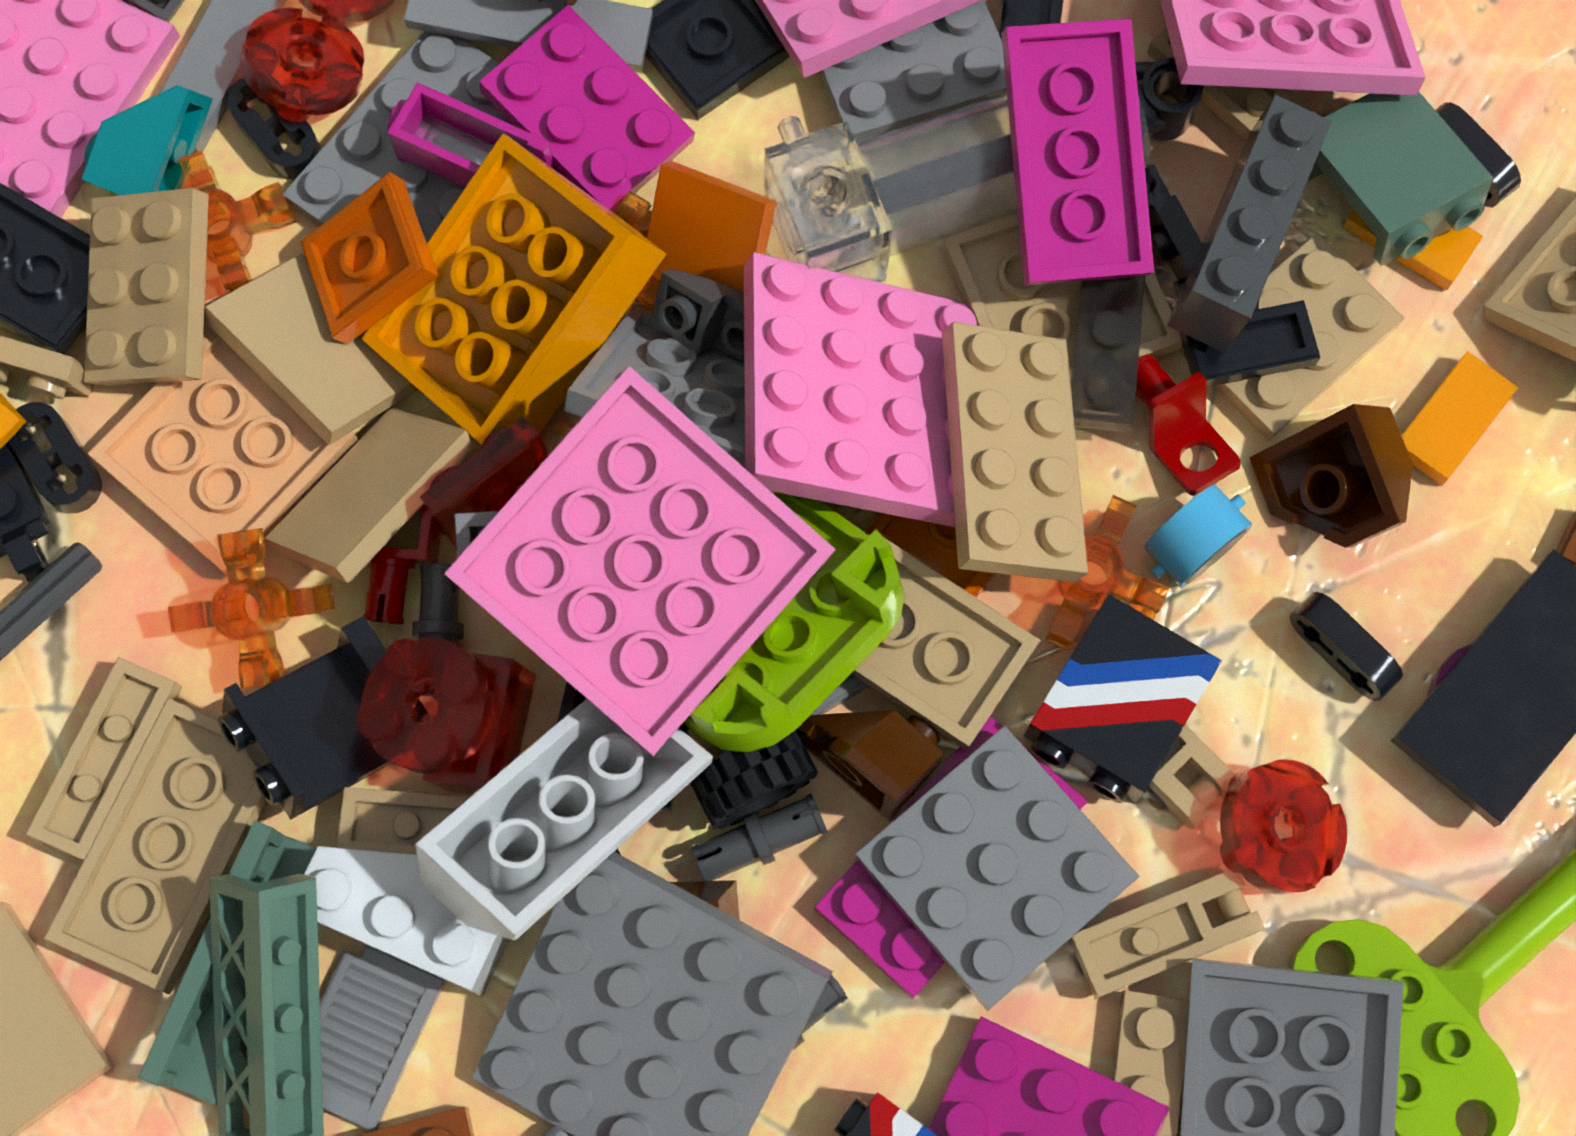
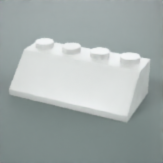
(550, 820)

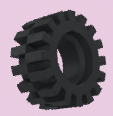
(752, 780)

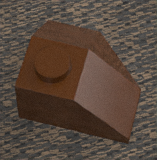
(1340, 476)
(875, 754)

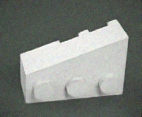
(386, 907)

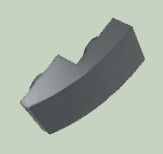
(700, 313)

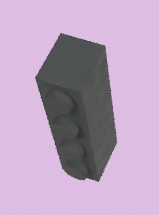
(1249, 224)

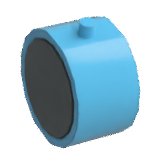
(1197, 536)

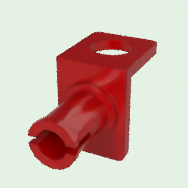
(1180, 422)
(390, 573)

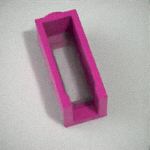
(451, 135)

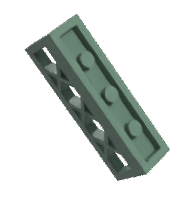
(278, 1009)
(185, 1044)

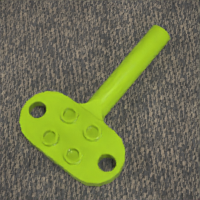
(1442, 1040)

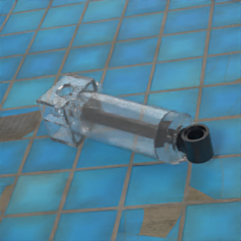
(871, 199)

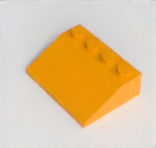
(520, 295)

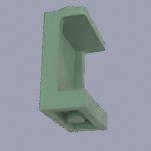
(1402, 172)

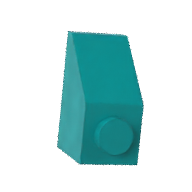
(144, 143)

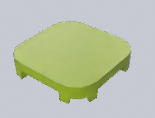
(811, 642)

